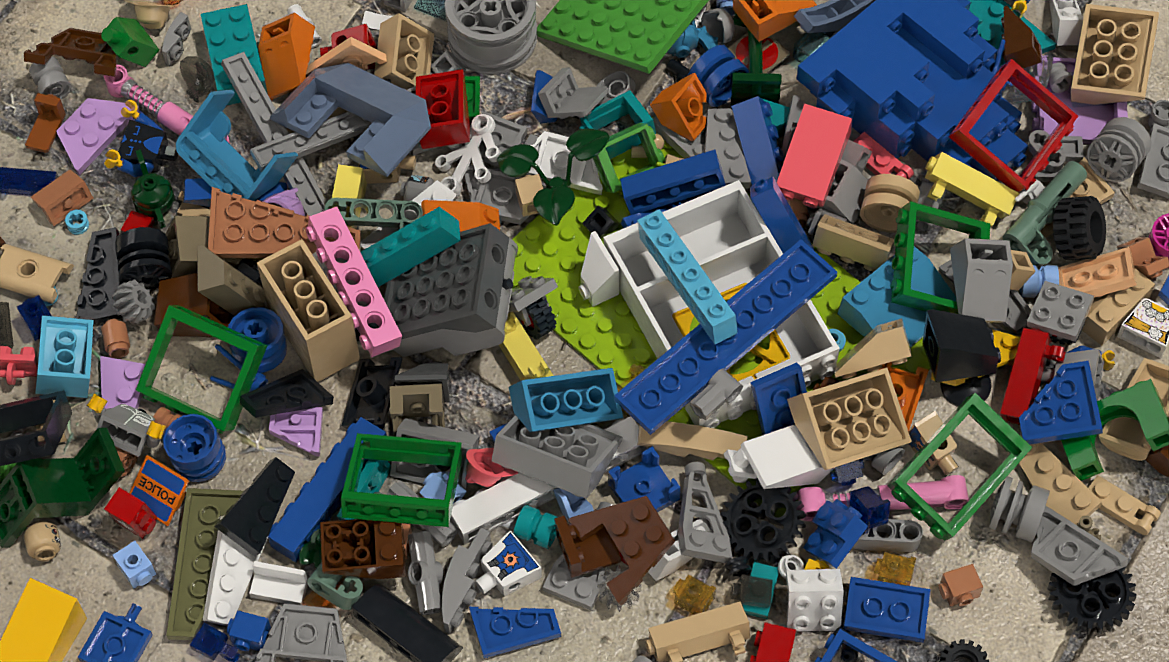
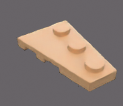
(351, 52)

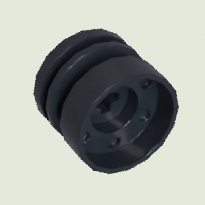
(143, 256)

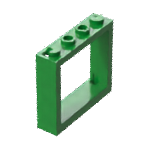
(903, 260)
(244, 381)
(401, 508)

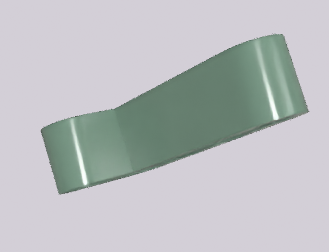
(372, 207)

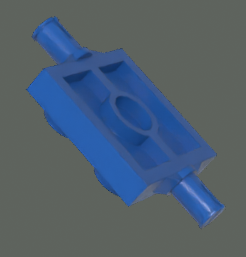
(116, 639)

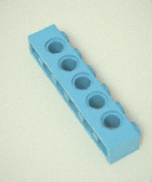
(687, 277)

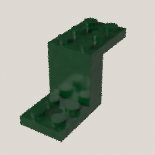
(58, 486)

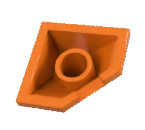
(682, 107)

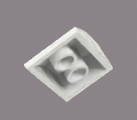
(783, 459)

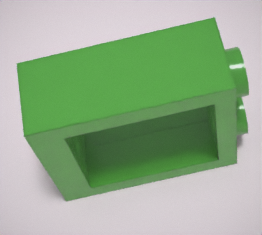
(604, 165)

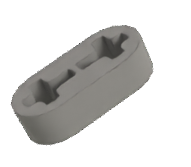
(1041, 135)

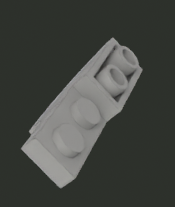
(458, 585)

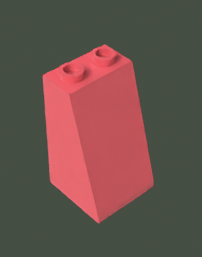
(814, 155)

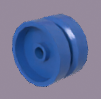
(716, 72)
(264, 327)

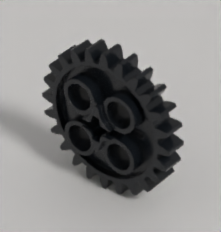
(753, 541)
(1093, 594)

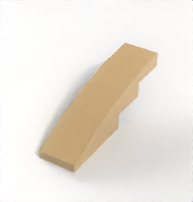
(691, 439)

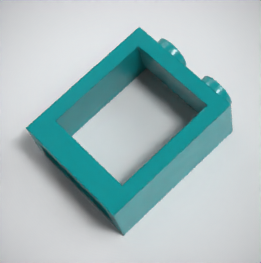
(613, 110)

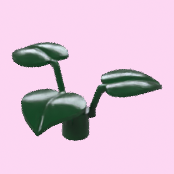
(557, 197)

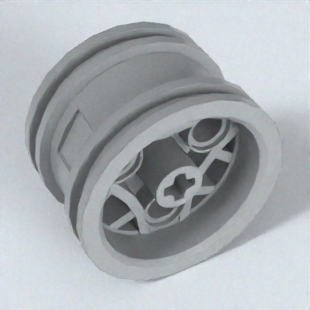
(499, 33)

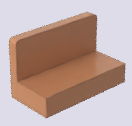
(62, 196)

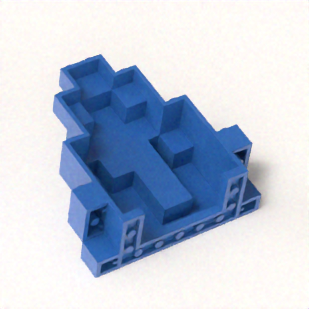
(911, 77)

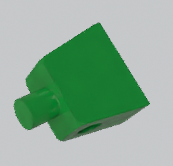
(127, 34)

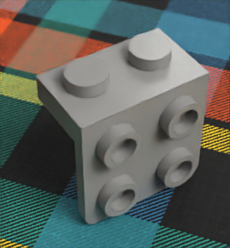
(564, 98)

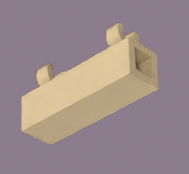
(699, 633)

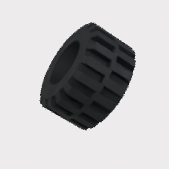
(1079, 228)

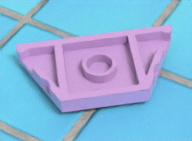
(91, 130)

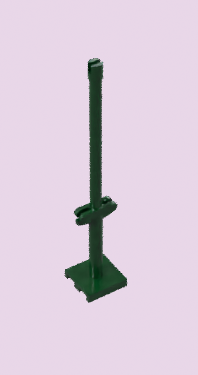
(755, 83)

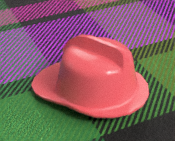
(482, 470)

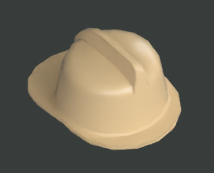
(151, 14)

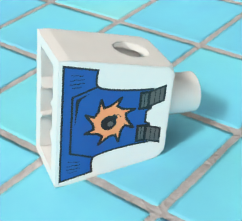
(508, 567)

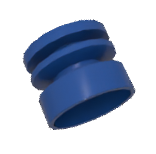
(190, 436)

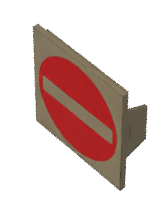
(772, 52)

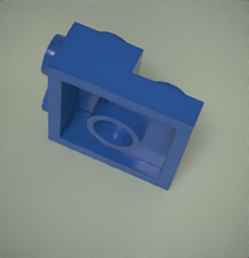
(836, 532)

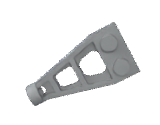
(695, 542)
(576, 589)

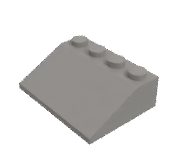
(561, 457)

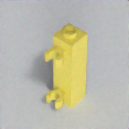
(970, 185)
(522, 352)

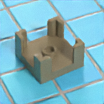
(417, 402)

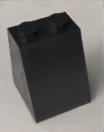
(959, 346)

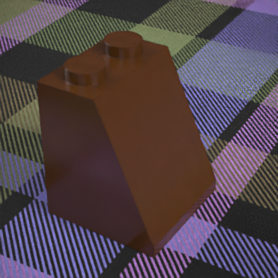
(184, 292)

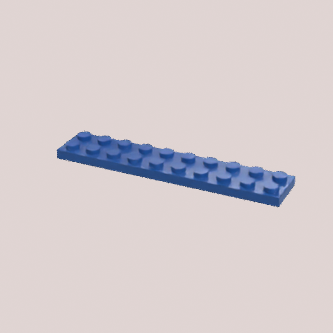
(694, 359)

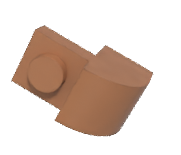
(1145, 258)

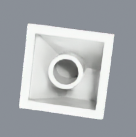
(598, 273)

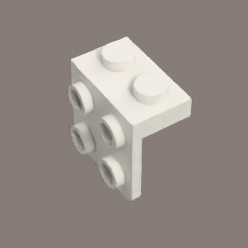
(814, 599)

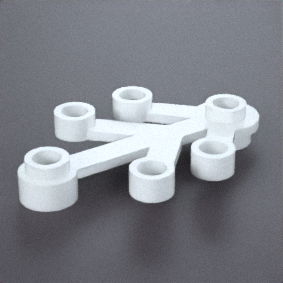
(481, 129)

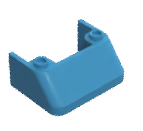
(216, 161)

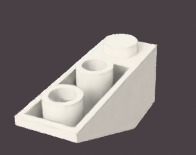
(1066, 21)

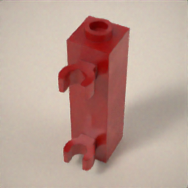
(1027, 372)

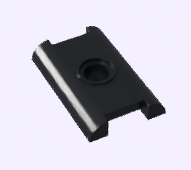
(371, 392)

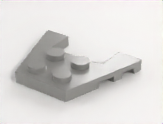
(305, 635)

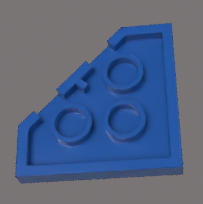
(1063, 407)

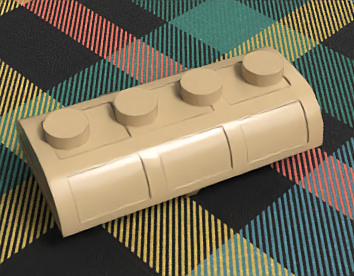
(1125, 434)

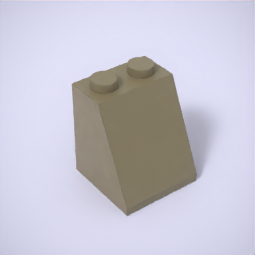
(183, 238)

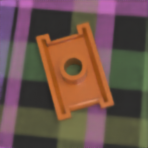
(909, 388)

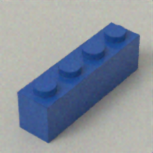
(758, 139)
(672, 182)

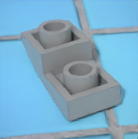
(172, 44)

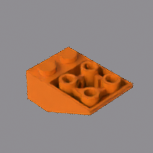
(768, 16)
(285, 53)

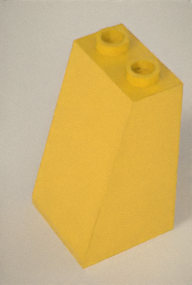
(41, 625)

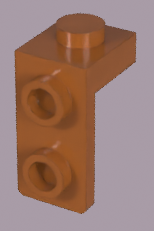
(47, 123)

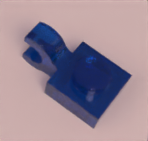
(213, 642)

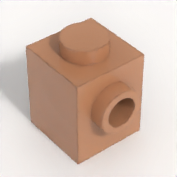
(960, 586)

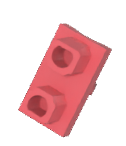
(17, 365)

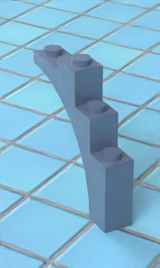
(830, 16)

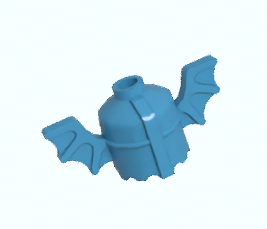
(689, 40)

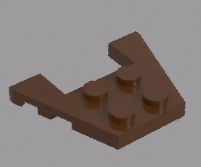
(77, 45)
(636, 533)

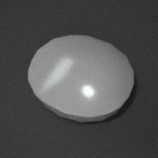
(617, 84)

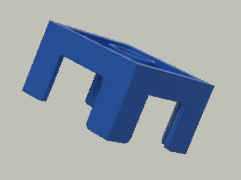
(645, 480)

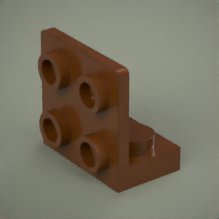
(587, 555)

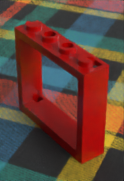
(1041, 97)

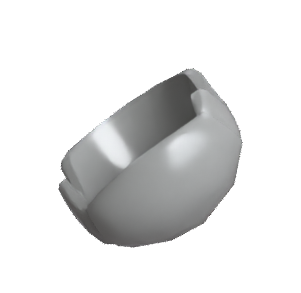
(719, 24)

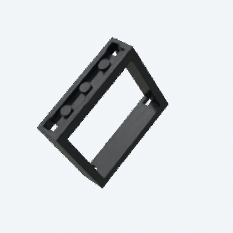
(31, 413)

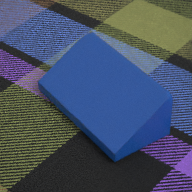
(537, 108)

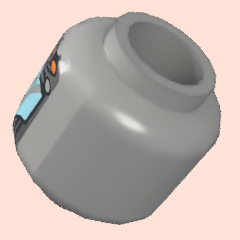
(415, 186)

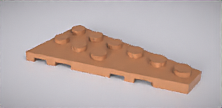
(256, 228)

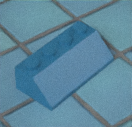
(566, 400)

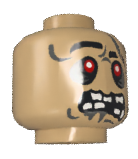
(42, 540)

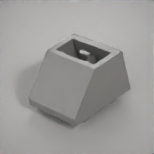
(846, 192)

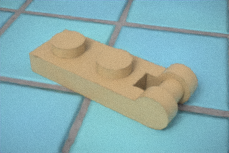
(1124, 506)

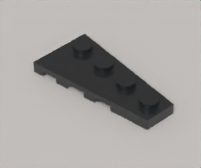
(100, 279)

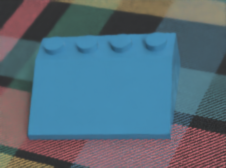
(871, 303)

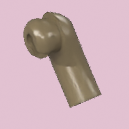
(1085, 523)

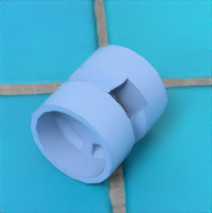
(1035, 282)

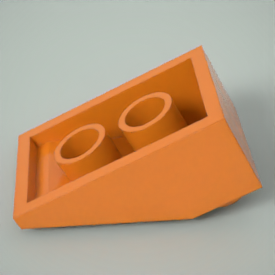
(468, 213)

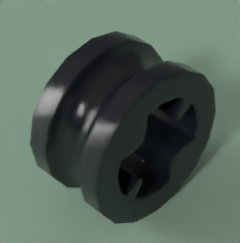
(738, 567)

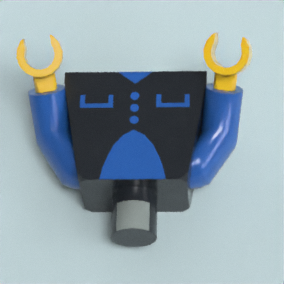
(144, 135)

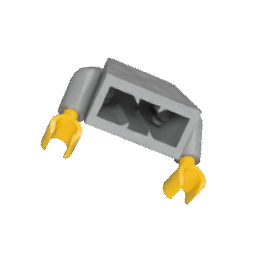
(127, 426)

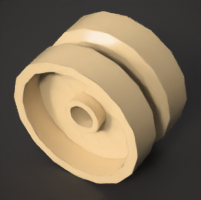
(884, 198)

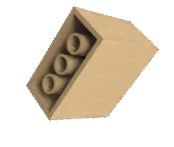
(309, 310)

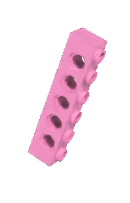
(331, 224)

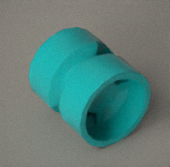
(535, 526)

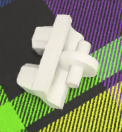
(739, 466)

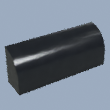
(404, 627)

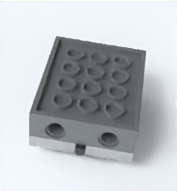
(456, 295)

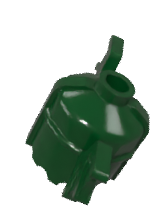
(152, 193)

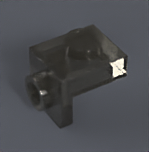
(752, 591)

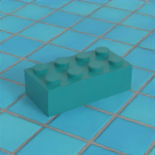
(228, 34)

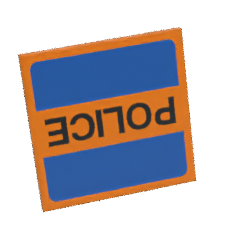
(160, 489)

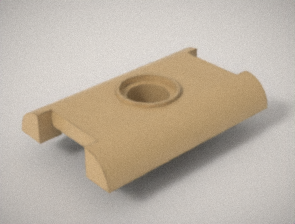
(18, 264)

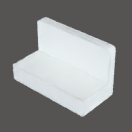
(278, 583)

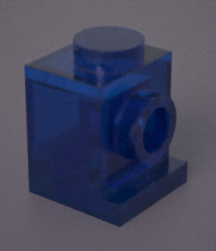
(871, 506)

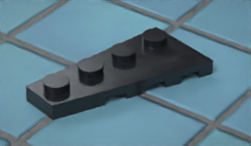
(256, 509)

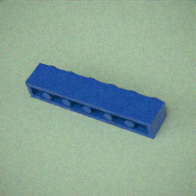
(319, 497)

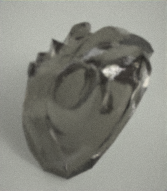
(197, 76)

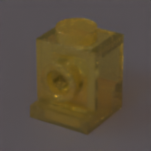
(887, 574)
(697, 602)

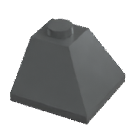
(431, 373)

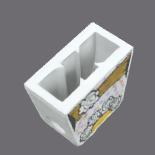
(1147, 326)

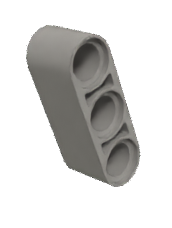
(896, 541)

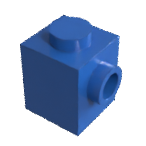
(248, 631)

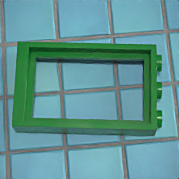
(997, 429)

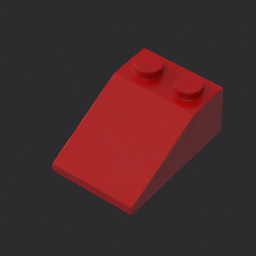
(446, 108)

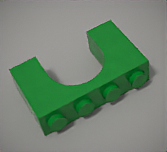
(1137, 402)

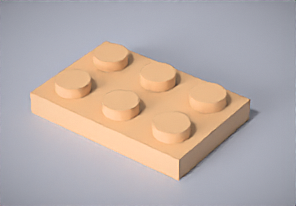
(1100, 275)

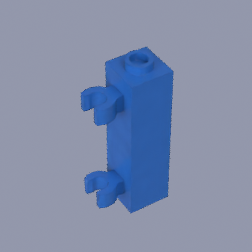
(777, 214)

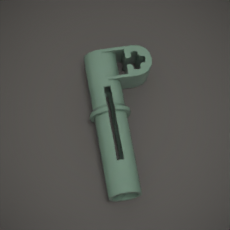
(1025, 232)
(324, 586)

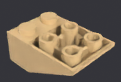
(882, 345)

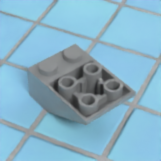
(982, 277)

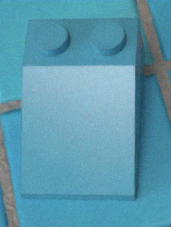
(64, 356)

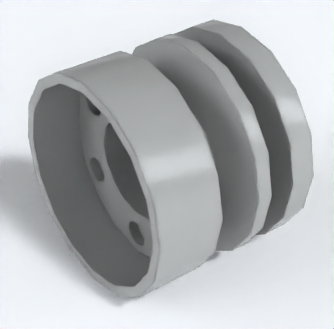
(1118, 149)
(1019, 509)

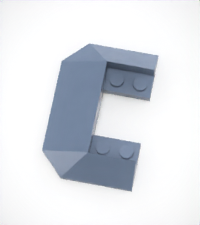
(396, 114)

